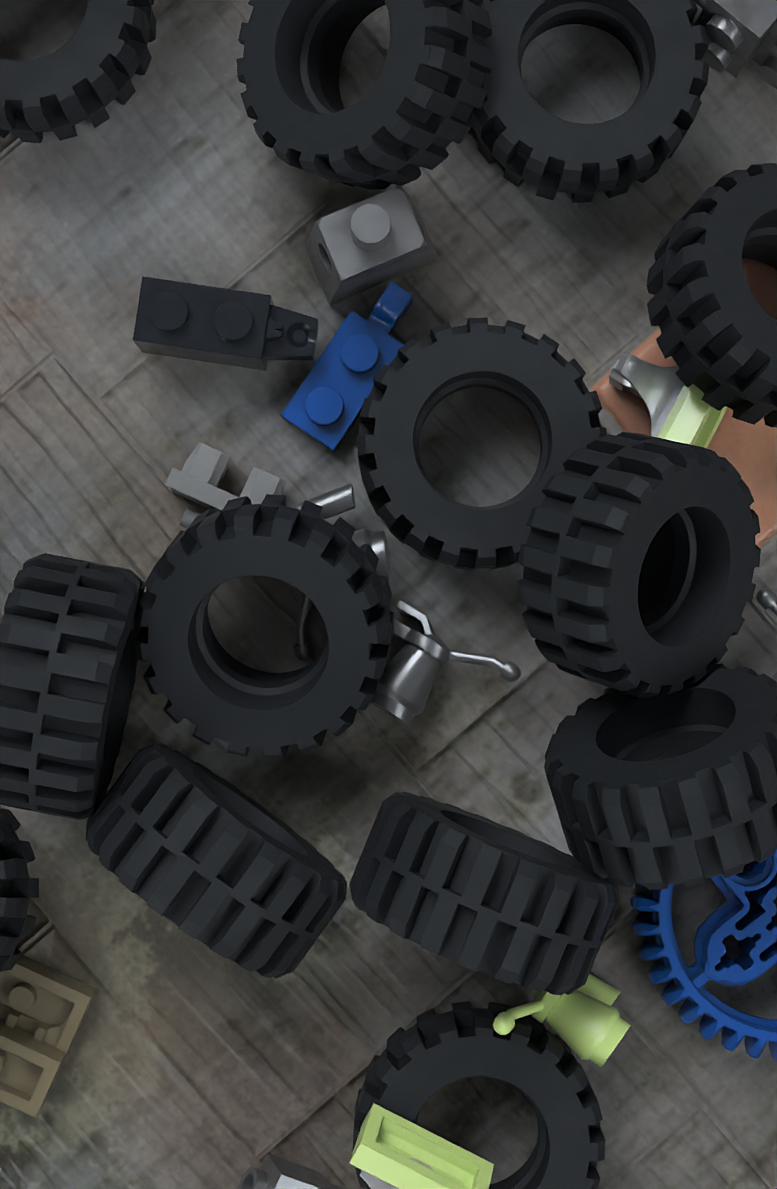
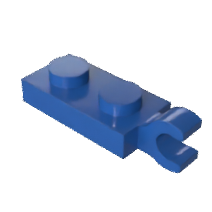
(345, 371)

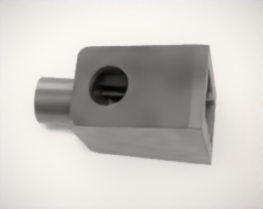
(369, 244)

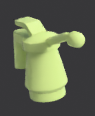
(581, 1018)

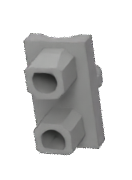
(203, 475)

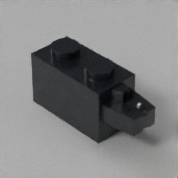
(220, 325)

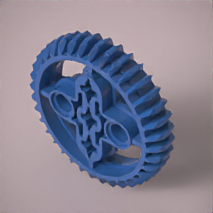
(750, 924)

